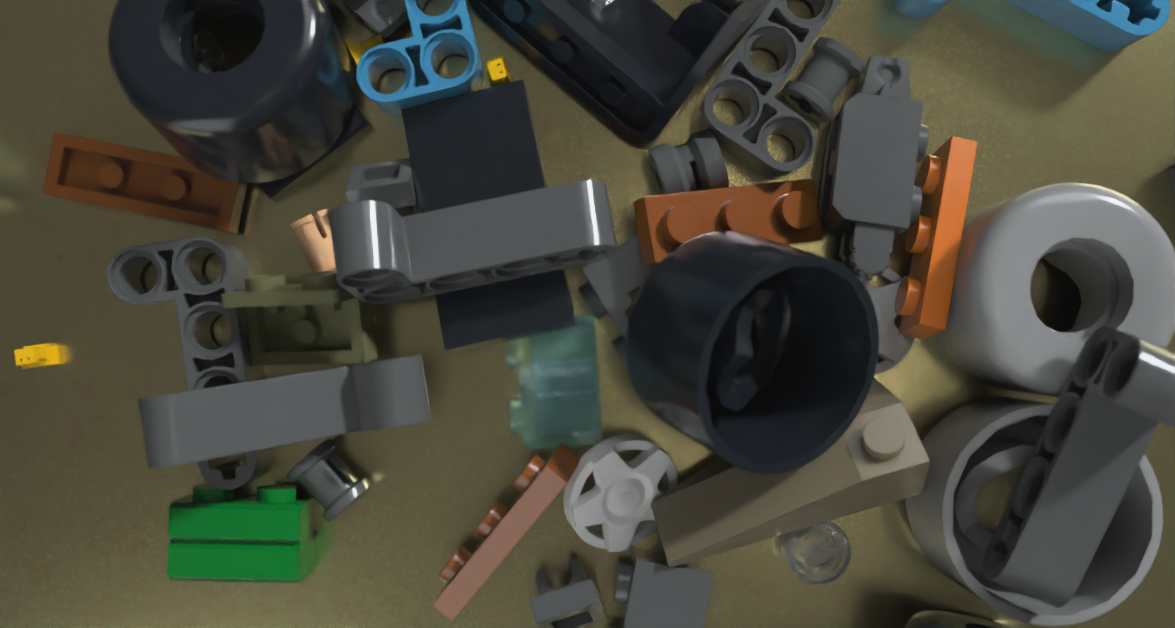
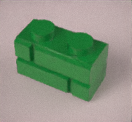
(241, 536)

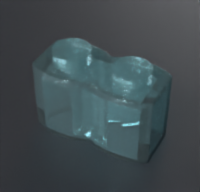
(557, 387)

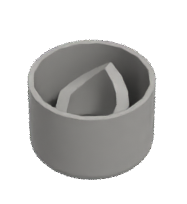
(1093, 235)
(998, 437)

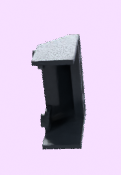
(629, 57)

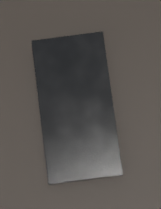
(475, 152)

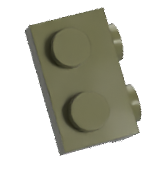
(304, 321)

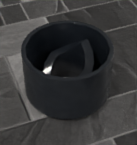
(243, 122)
(753, 348)

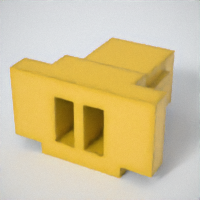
(358, 48)
(498, 71)
(37, 356)

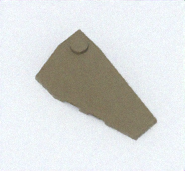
(730, 508)

